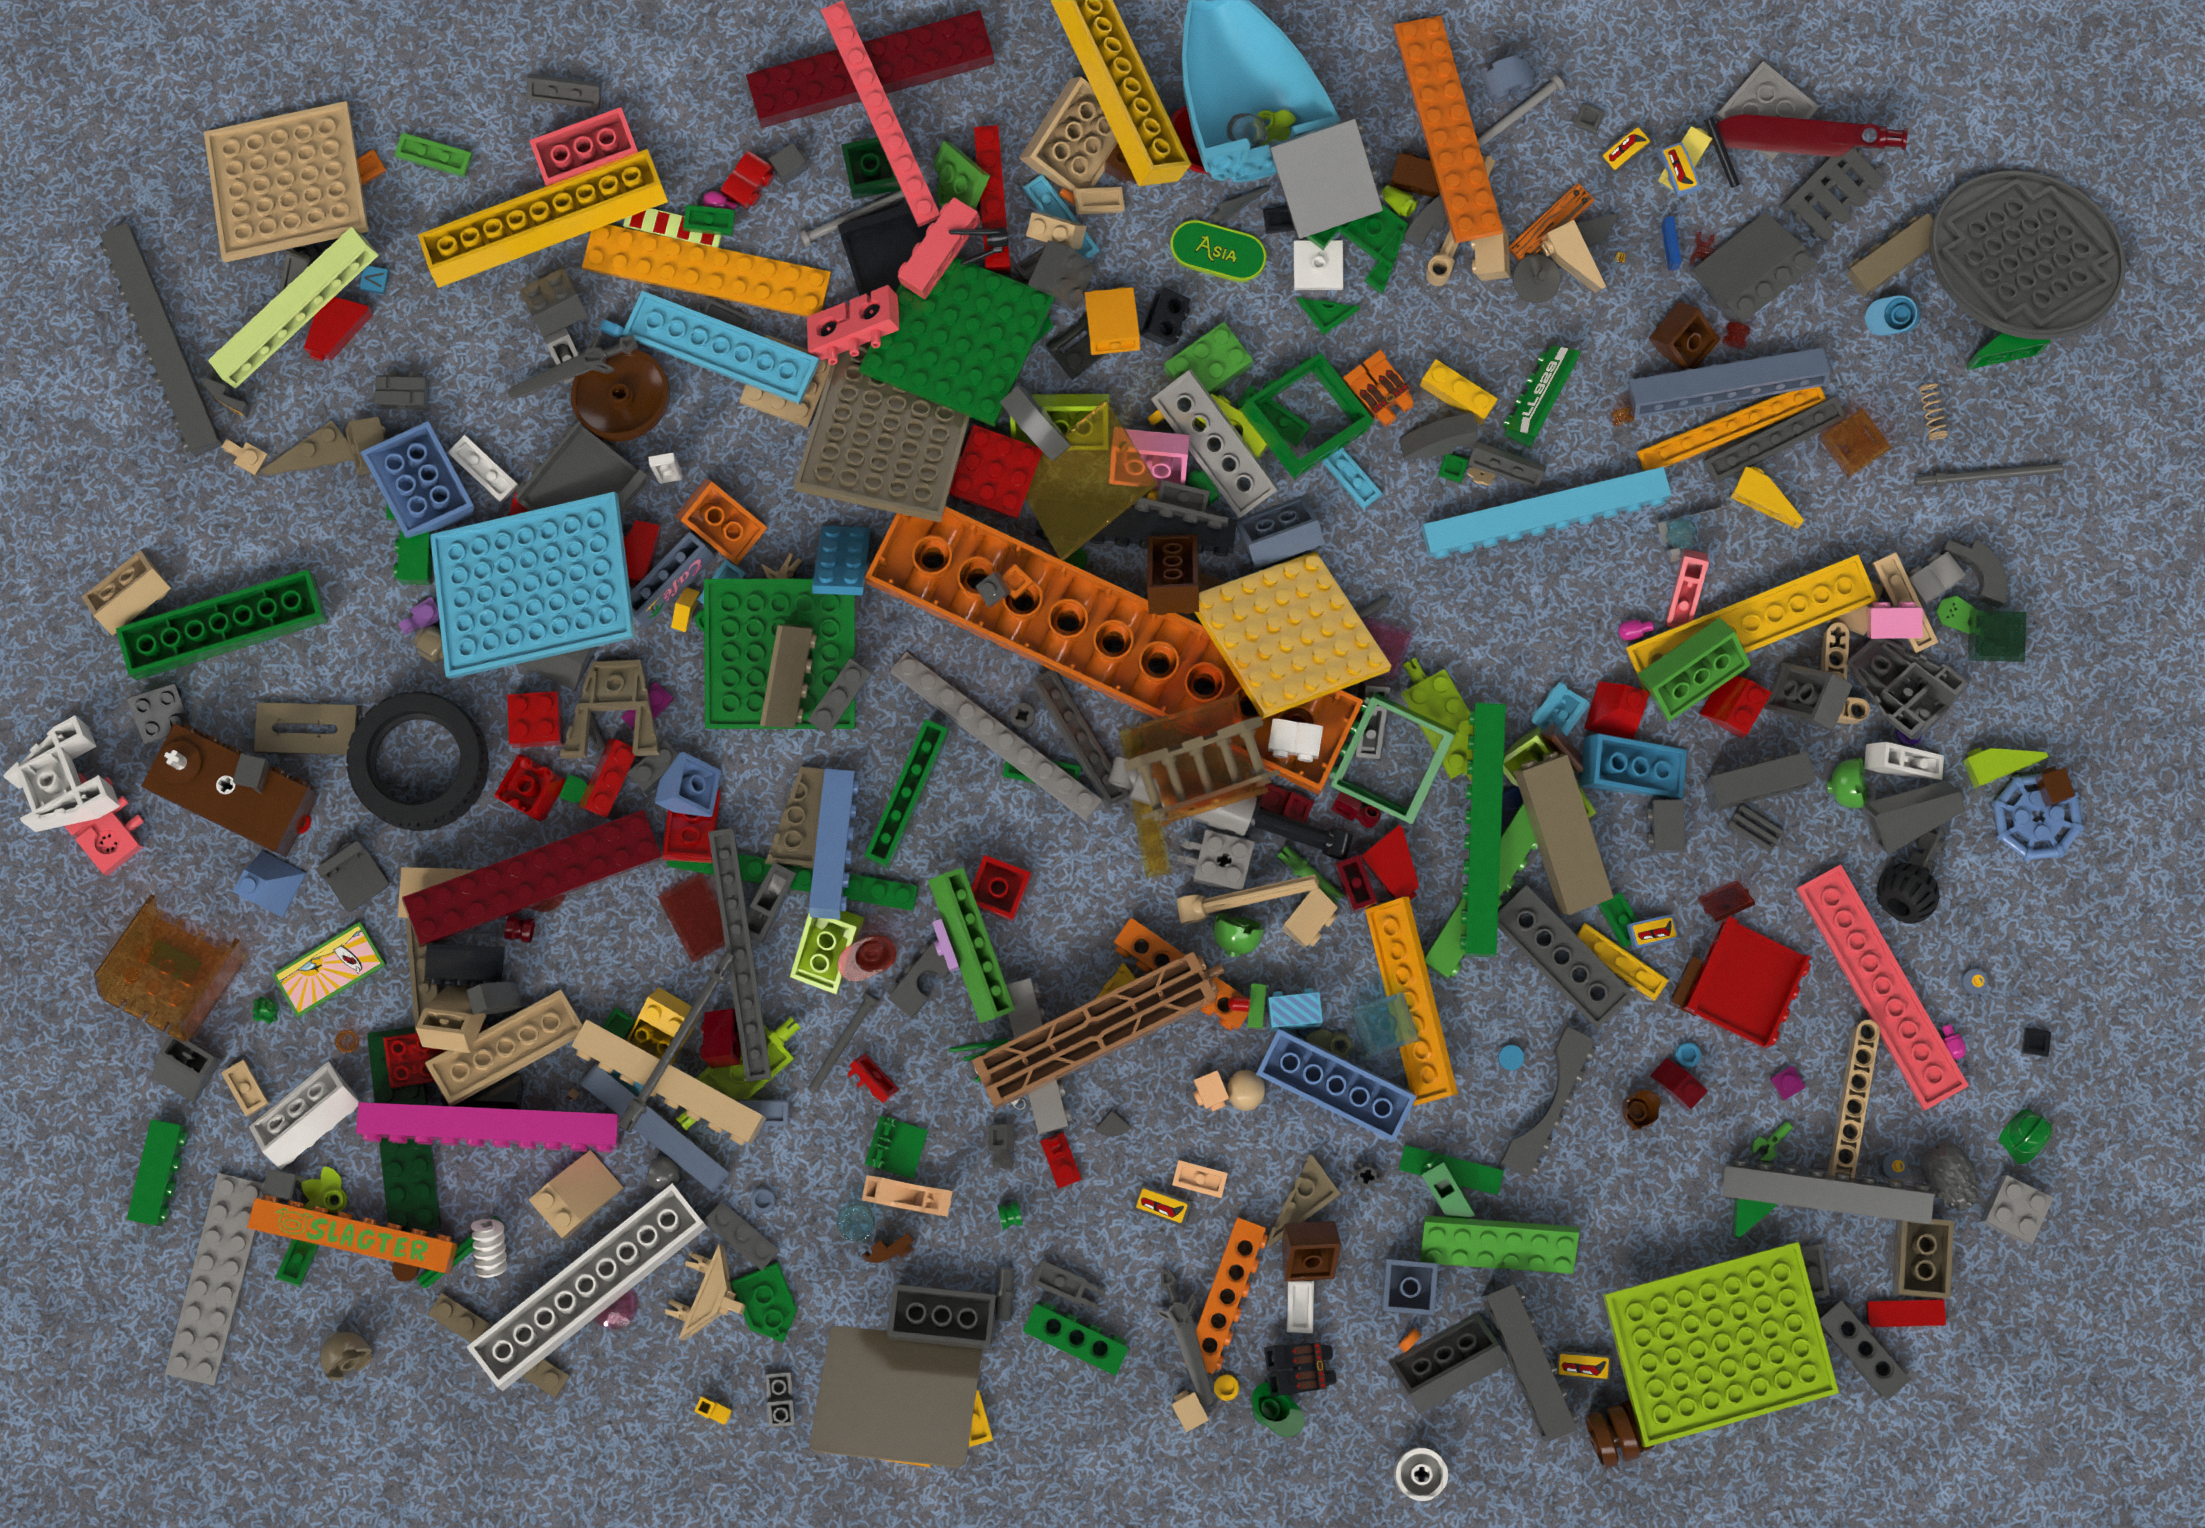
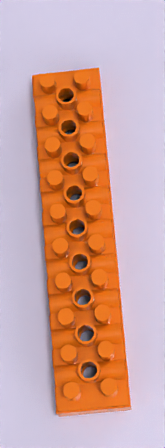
(1102, 614)

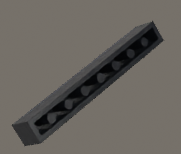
(1136, 526)

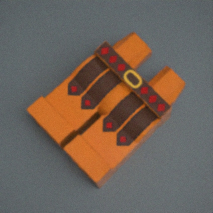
(1379, 388)

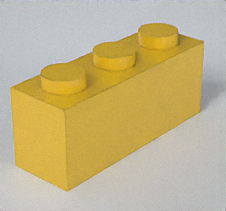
(1458, 391)

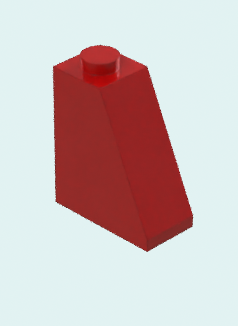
(335, 327)
(1392, 865)

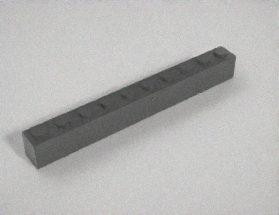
(160, 339)

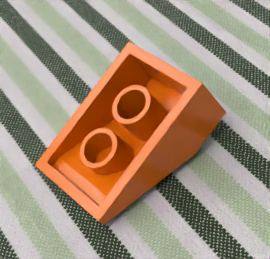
(720, 521)

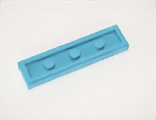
(1049, 202)

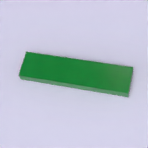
(1466, 1173)

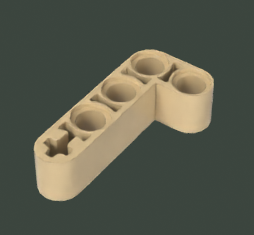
(1841, 651)

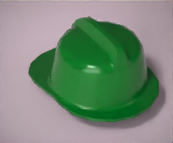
(2025, 1136)
(1276, 1413)

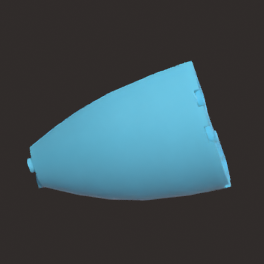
(1244, 65)

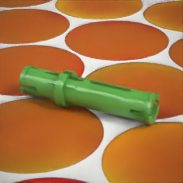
(1303, 869)

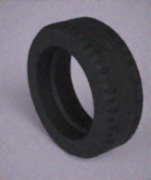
(379, 722)

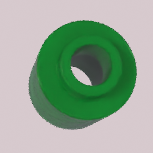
(1202, 481)

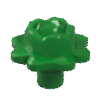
(265, 1010)

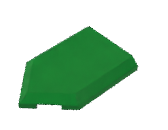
(767, 1302)

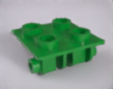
(896, 1147)

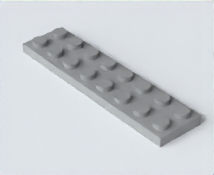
(215, 1282)

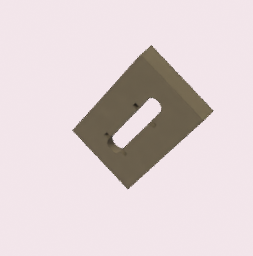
(269, 714)

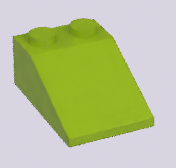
(821, 947)

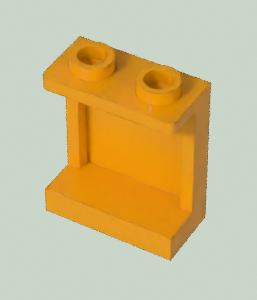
(1112, 320)

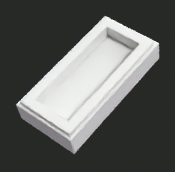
(1300, 1306)

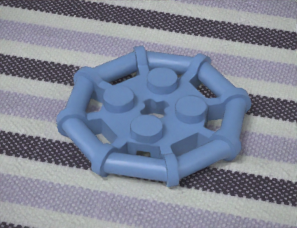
(2027, 828)

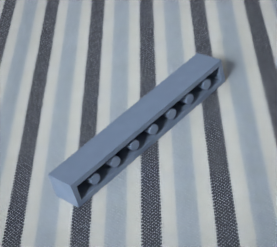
(1728, 382)

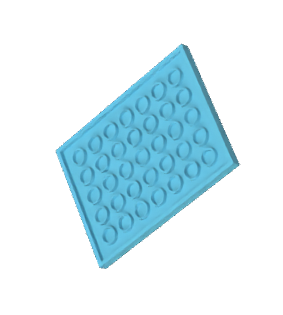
(532, 585)

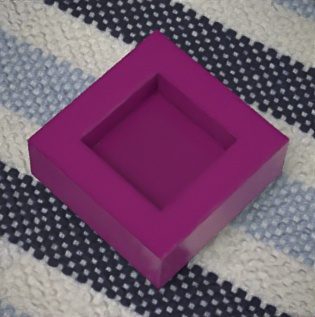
(1787, 1083)

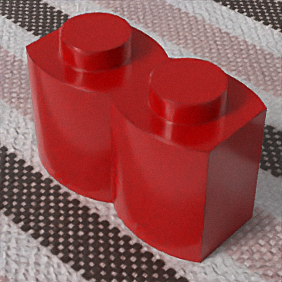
(747, 180)

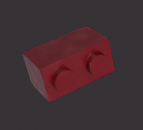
(1355, 884)
(720, 1039)

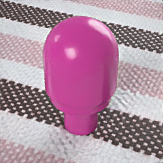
(718, 200)
(1634, 629)
(1954, 1042)

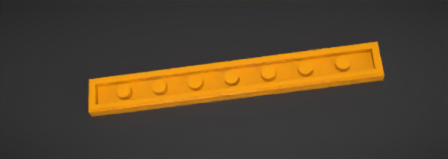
(1729, 428)

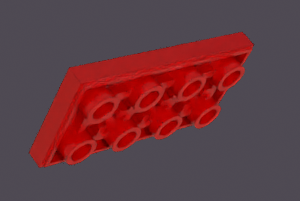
(407, 1060)

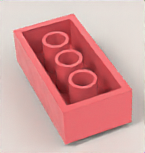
(583, 146)

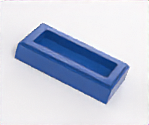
(1671, 243)

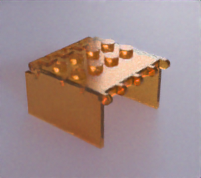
(1187, 725)
(166, 973)

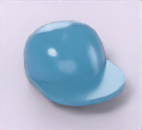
(1892, 315)

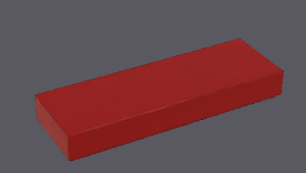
(1906, 1313)

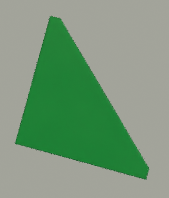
(1326, 314)

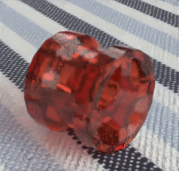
(1736, 335)

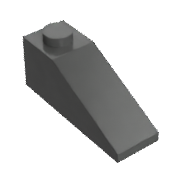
(1372, 739)

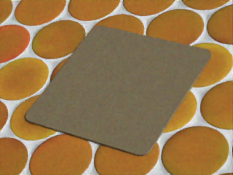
(895, 1399)

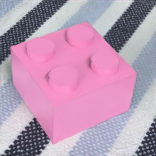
(1894, 621)

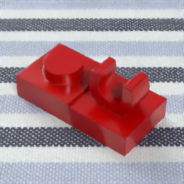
(874, 1078)
(1060, 1160)

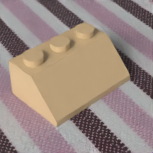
(126, 592)

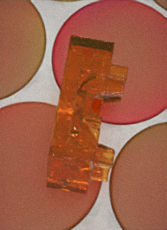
(1857, 441)

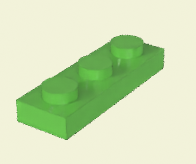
(433, 155)

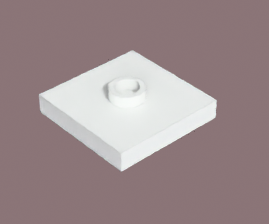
(1318, 268)

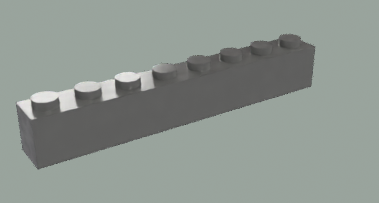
(1829, 1192)

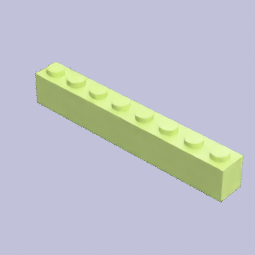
(293, 307)

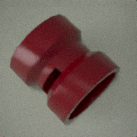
(519, 929)

